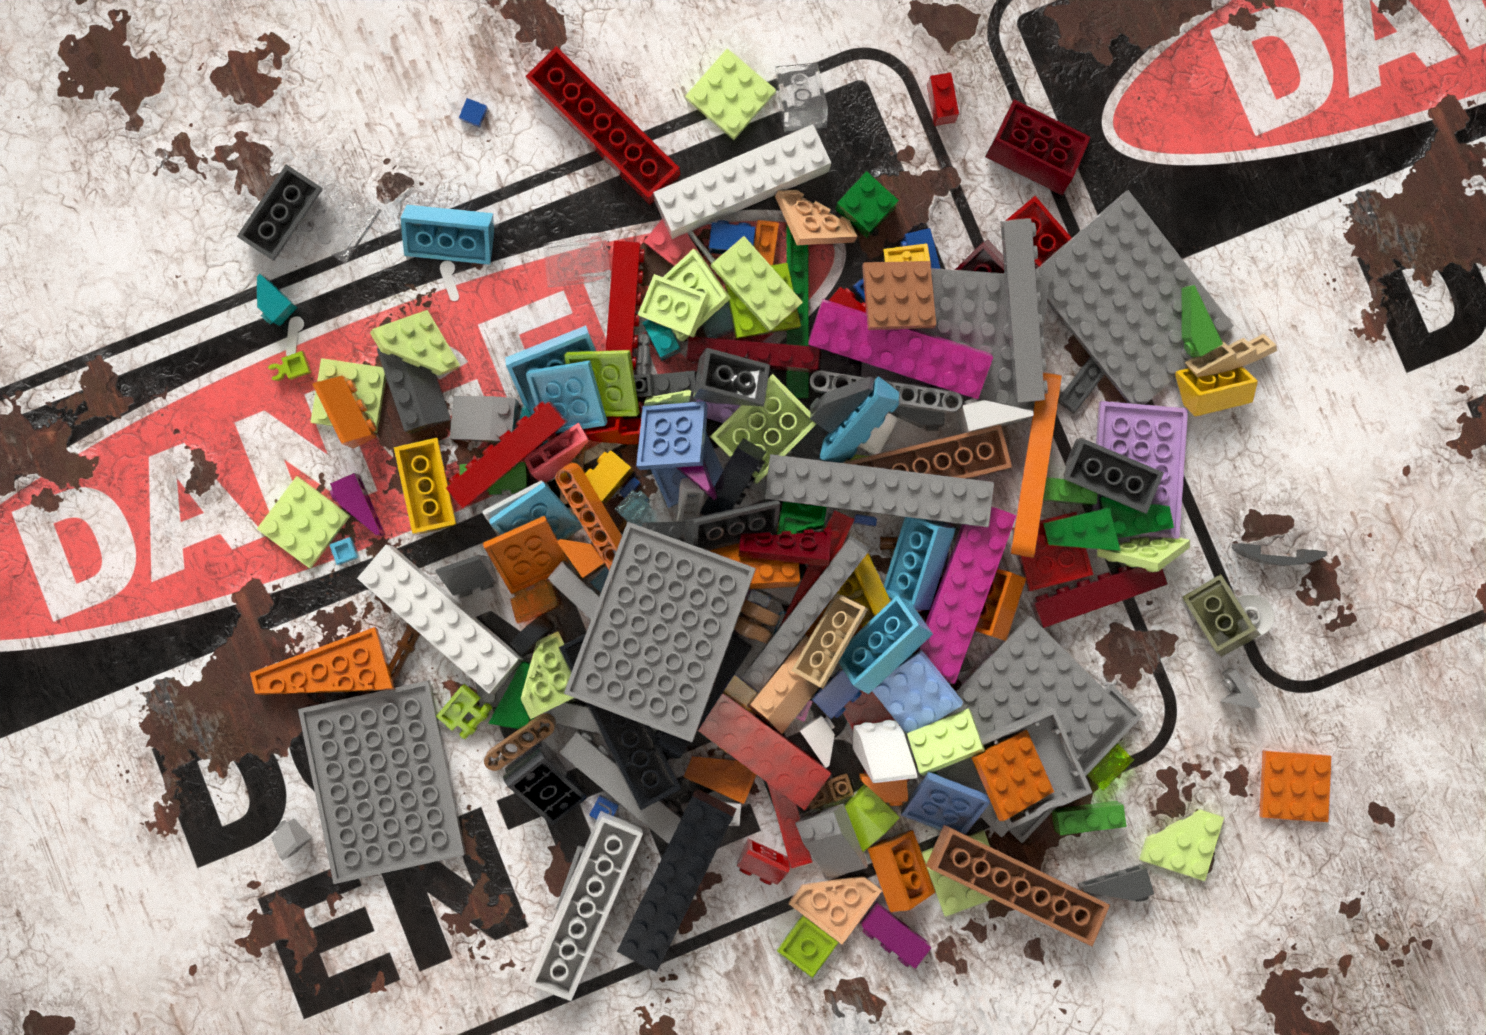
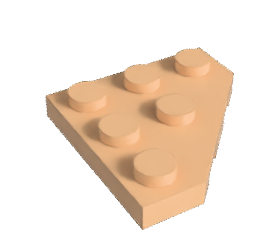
(812, 222)
(836, 904)

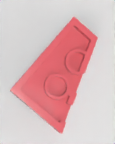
(669, 249)

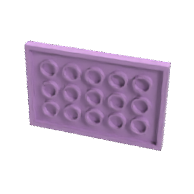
(1153, 438)

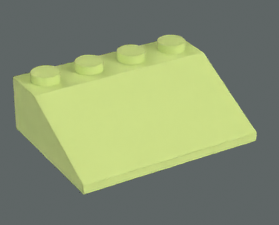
(771, 427)

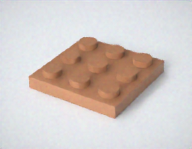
(899, 295)

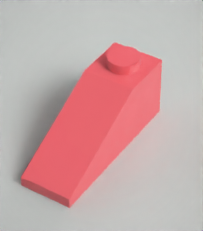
(556, 453)

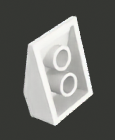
(983, 414)
(883, 751)

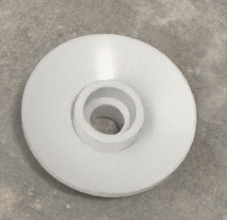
(1263, 611)

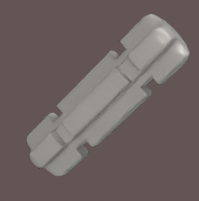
(643, 354)

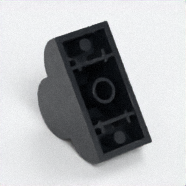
(544, 783)

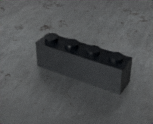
(735, 478)

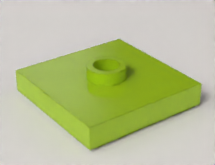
(807, 946)

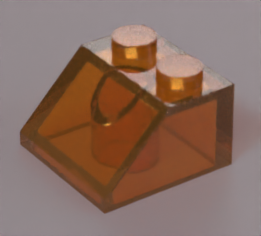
(535, 602)

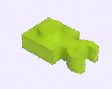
(293, 366)

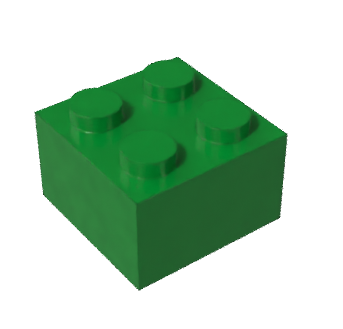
(866, 204)

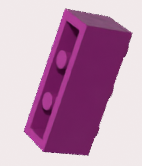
(895, 935)

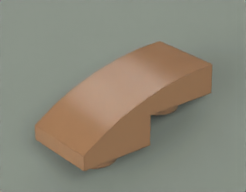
(832, 791)

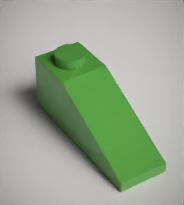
(1197, 327)

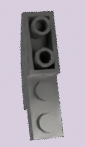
(659, 384)

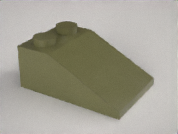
(1221, 616)

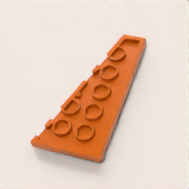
(340, 666)

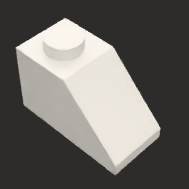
(820, 737)

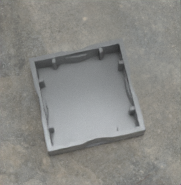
(1056, 757)

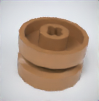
(750, 623)

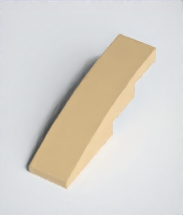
(1232, 356)

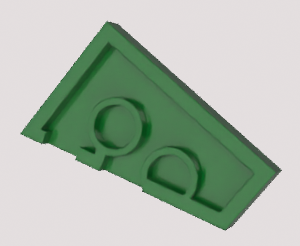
(1133, 522)
(1084, 531)
(510, 709)

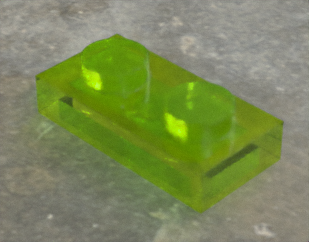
(1110, 767)

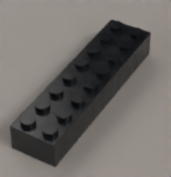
(631, 747)
(676, 879)

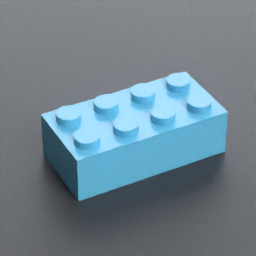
(883, 644)

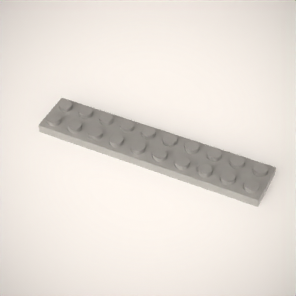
(879, 490)

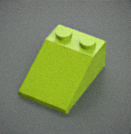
(869, 816)

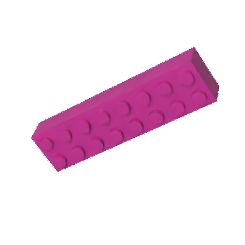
(901, 350)
(964, 591)

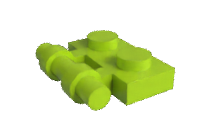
(459, 706)

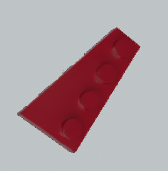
(802, 548)

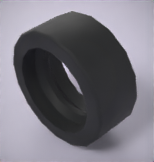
(534, 631)

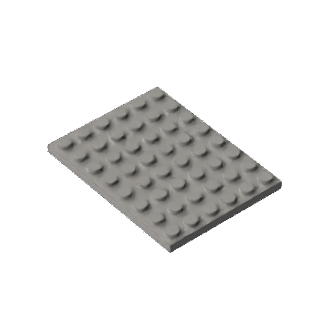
(1123, 298)
(972, 313)
(660, 631)
(1021, 679)
(381, 782)

